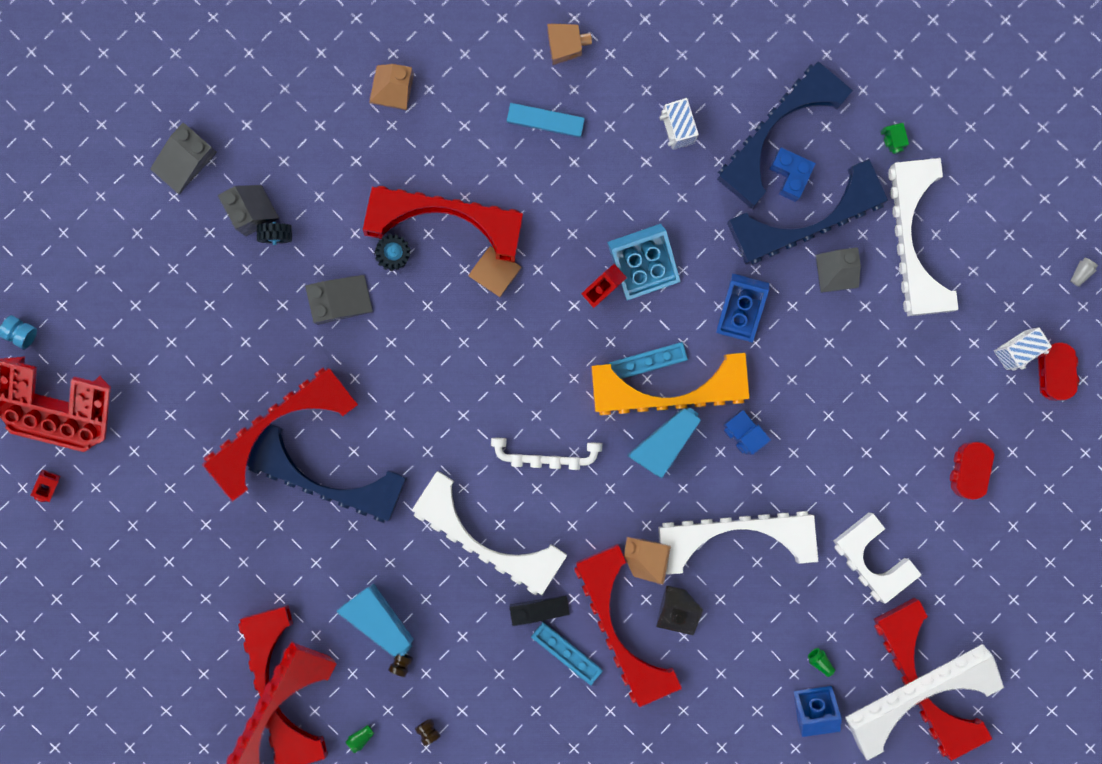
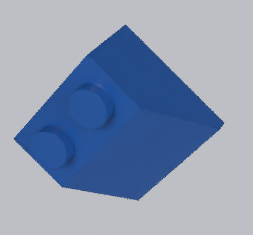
(817, 711)

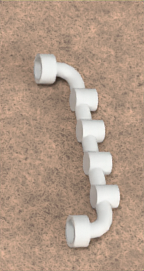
(537, 460)

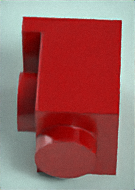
(45, 494)

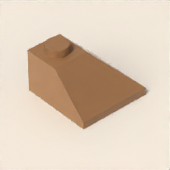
(392, 86)
(647, 559)

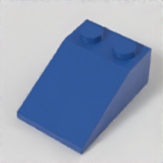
(742, 307)

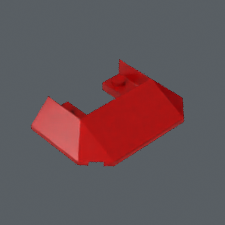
(50, 420)

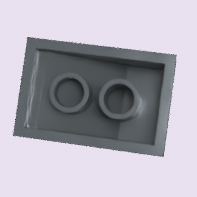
(182, 158)
(338, 299)

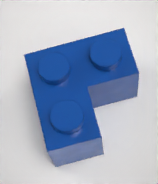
(795, 169)
(746, 433)

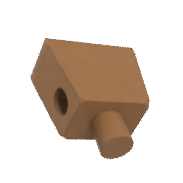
(566, 42)

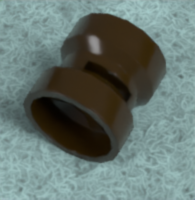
(400, 665)
(427, 732)

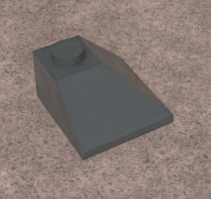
(838, 270)

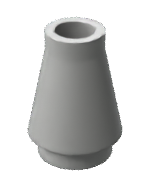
(1083, 271)

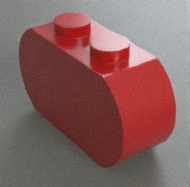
(1058, 372)
(972, 470)

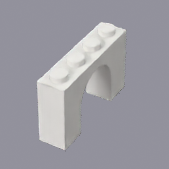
(852, 545)

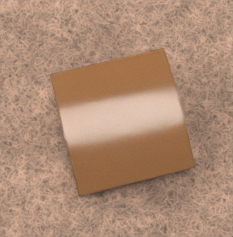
(494, 273)

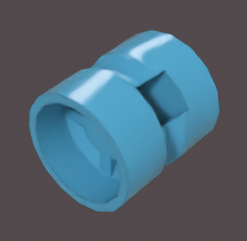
(14, 330)

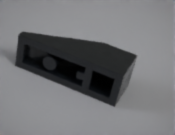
(538, 610)

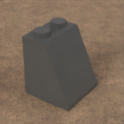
(248, 207)

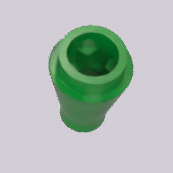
(821, 662)
(359, 739)

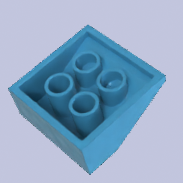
(645, 261)

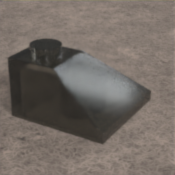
(678, 611)

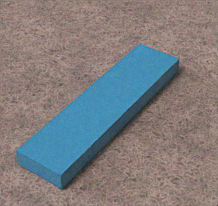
(545, 120)
(649, 360)
(567, 653)

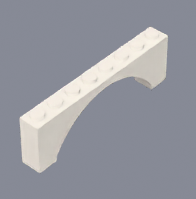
(921, 291)
(794, 532)
(531, 569)
(969, 671)

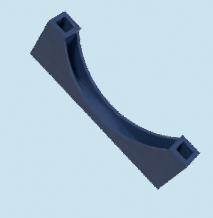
(817, 88)
(861, 194)
(272, 458)

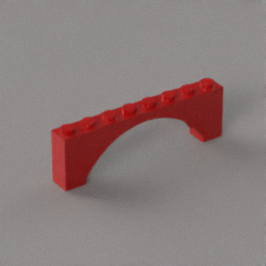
(390, 207)
(230, 462)
(900, 630)
(296, 670)
(645, 680)
(289, 741)

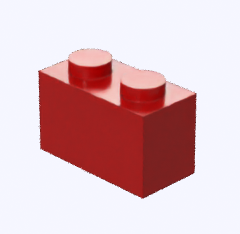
(604, 285)

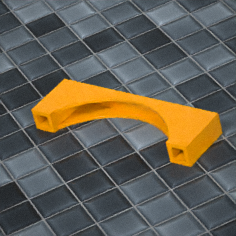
(727, 384)

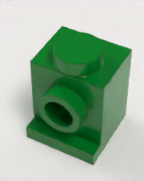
(895, 138)

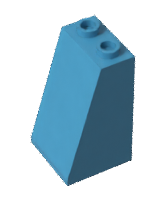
(665, 443)
(377, 620)

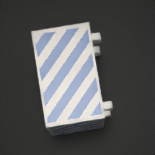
(679, 124)
(1023, 349)

